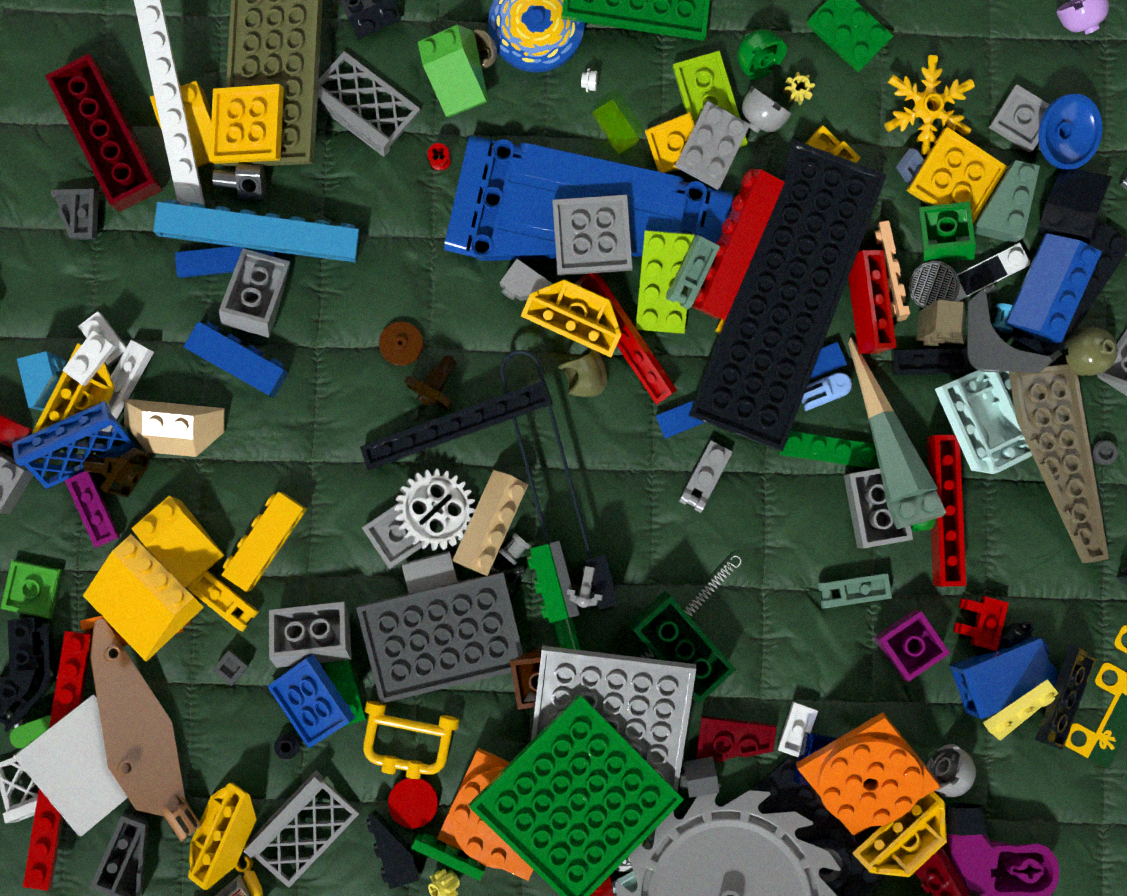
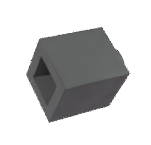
(700, 777)

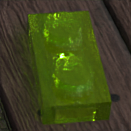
(615, 127)

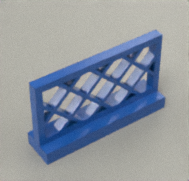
(66, 435)

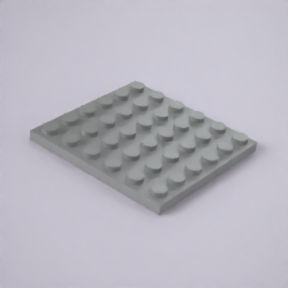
(636, 695)

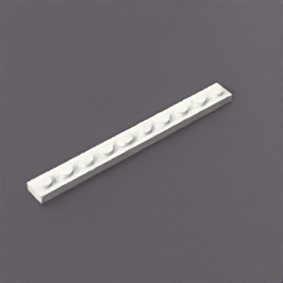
(169, 101)

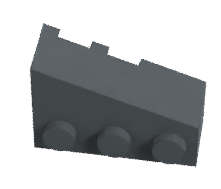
(124, 860)

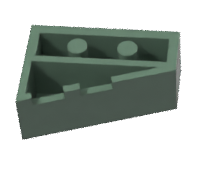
(1009, 205)

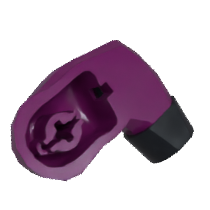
(992, 865)

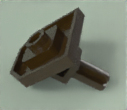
(430, 389)
(121, 473)

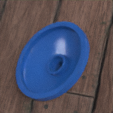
(1070, 131)

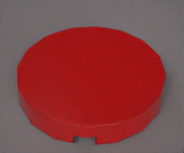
(413, 802)

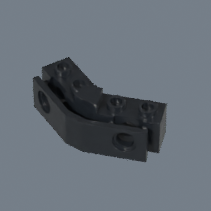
(24, 665)

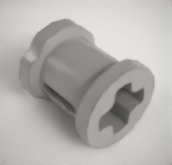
(514, 548)

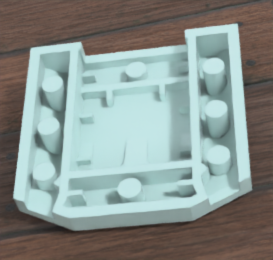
(984, 420)

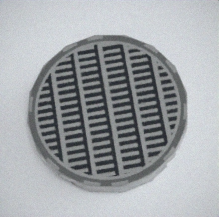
(934, 282)

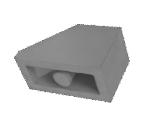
(522, 281)

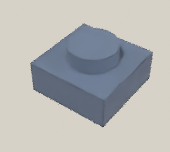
(910, 165)

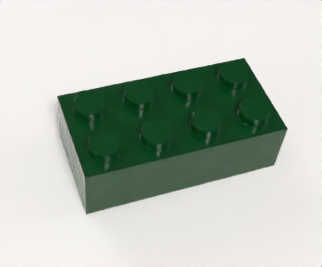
(677, 638)

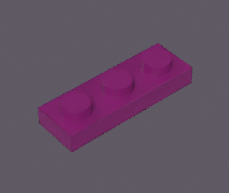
(92, 509)

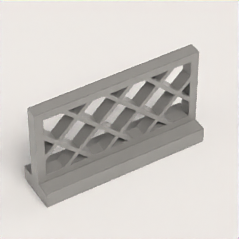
(355, 122)
(282, 818)

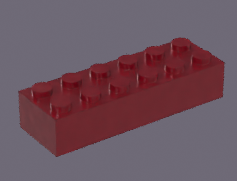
(103, 133)

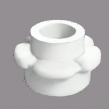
(589, 80)

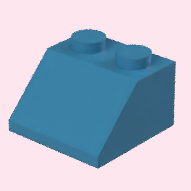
(40, 376)

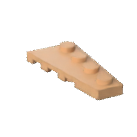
(884, 237)

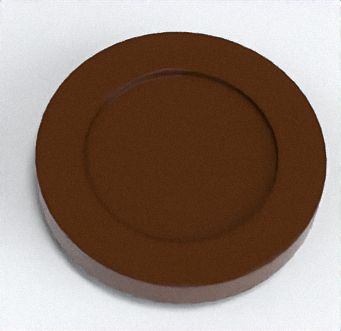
(401, 343)

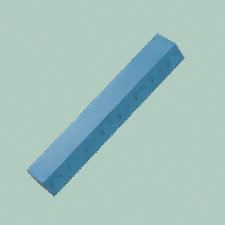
(256, 231)

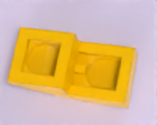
(826, 141)

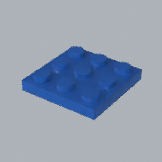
(311, 701)

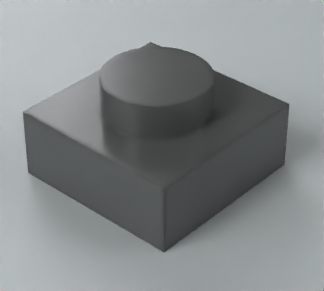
(231, 667)

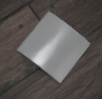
(429, 572)

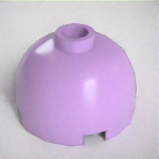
(1083, 14)

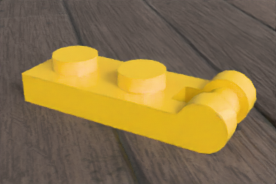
(223, 600)

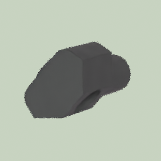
(239, 180)

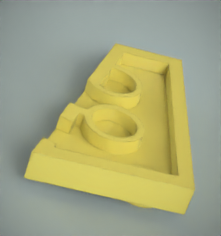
(1016, 713)

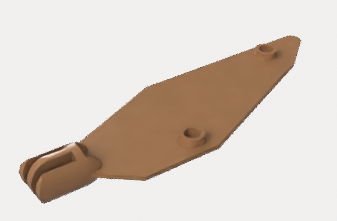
(138, 735)

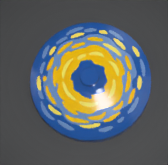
(533, 34)

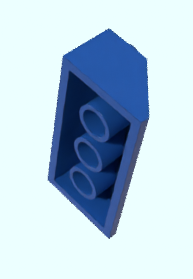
(1053, 288)

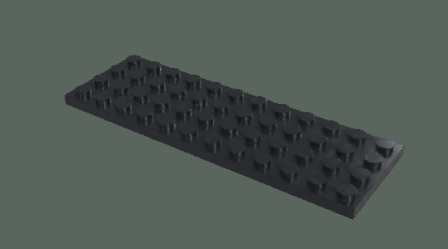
(788, 297)

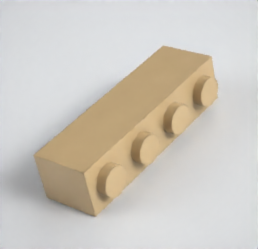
(490, 522)

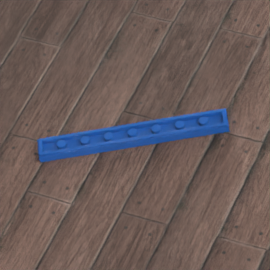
(677, 419)

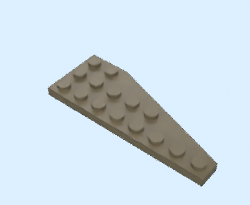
(1056, 432)

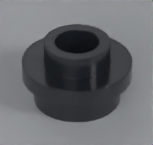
(292, 741)

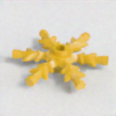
(936, 104)

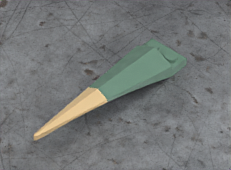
(905, 479)

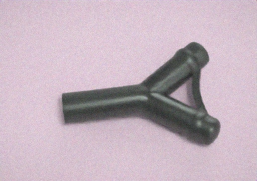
(510, 571)

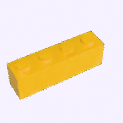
(264, 541)

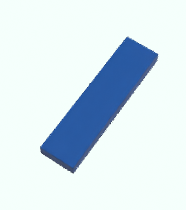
(210, 261)

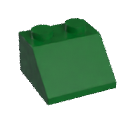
(947, 232)

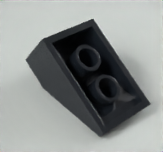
(1075, 204)

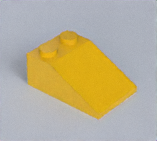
(198, 119)
(178, 541)

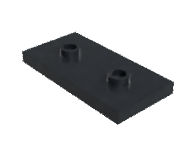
(1070, 688)

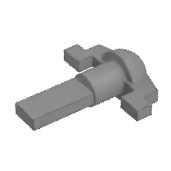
(583, 599)

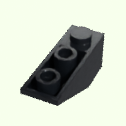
(397, 857)

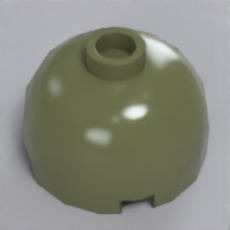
(1091, 351)

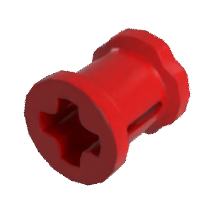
(439, 149)

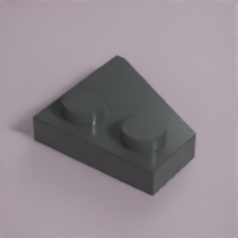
(78, 211)

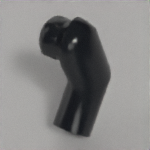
(1016, 632)

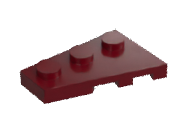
(733, 738)
(940, 876)

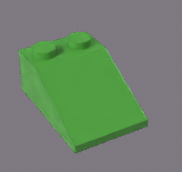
(454, 69)

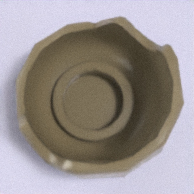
(486, 48)

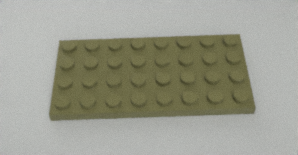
(280, 46)

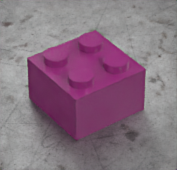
(911, 645)

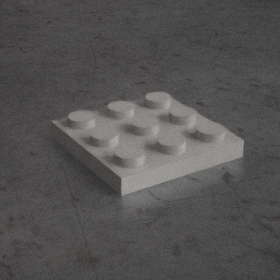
(592, 235)

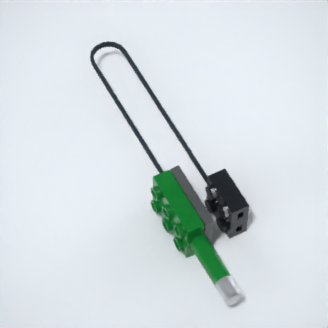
(549, 559)

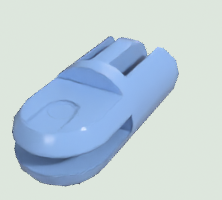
(826, 390)

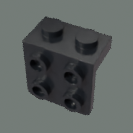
(370, 15)

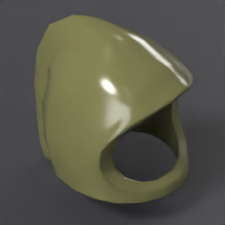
(585, 375)

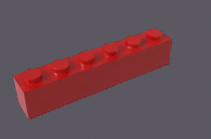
(738, 242)
(948, 531)

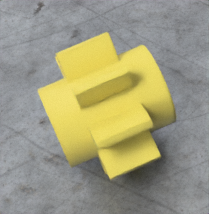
(802, 81)
(444, 883)

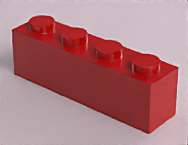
(871, 303)

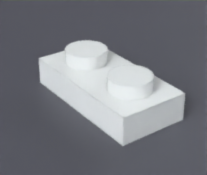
(99, 323)
(89, 358)
(797, 723)

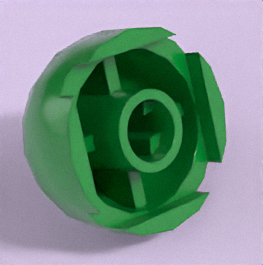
(759, 52)

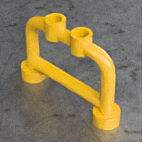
(391, 763)

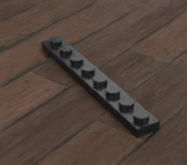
(456, 425)

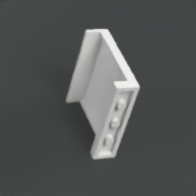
(73, 768)

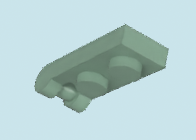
(693, 271)
(856, 590)

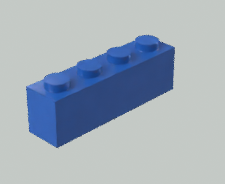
(236, 359)

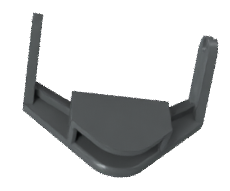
(988, 351)

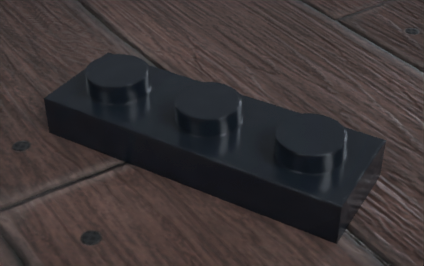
(929, 361)

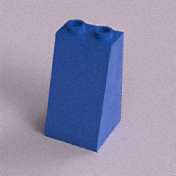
(1002, 676)

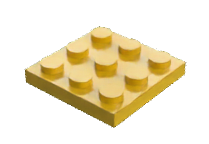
(246, 124)
(956, 173)

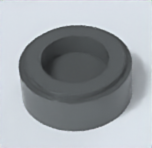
(1104, 452)

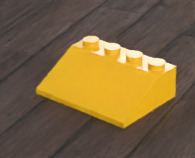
(141, 598)

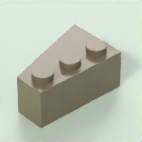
(942, 323)

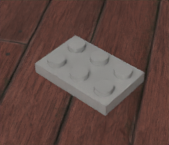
(712, 145)

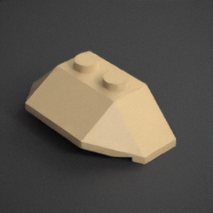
(173, 427)

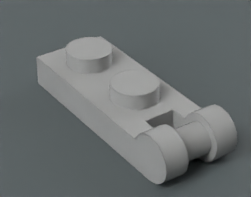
(706, 475)

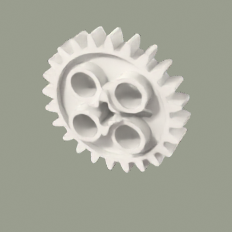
(420, 493)

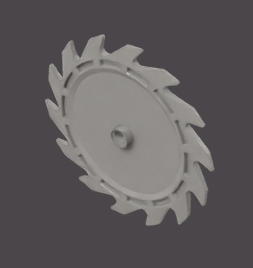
(730, 853)

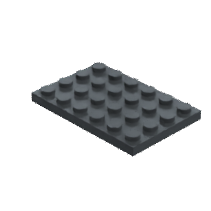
(440, 636)

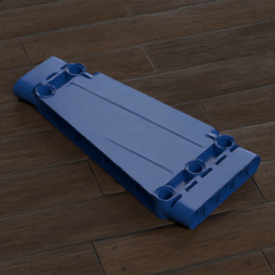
(535, 175)

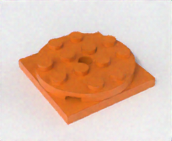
(868, 752)
(469, 832)

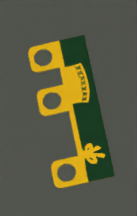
(1105, 743)

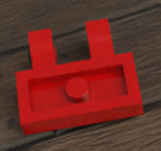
(988, 623)

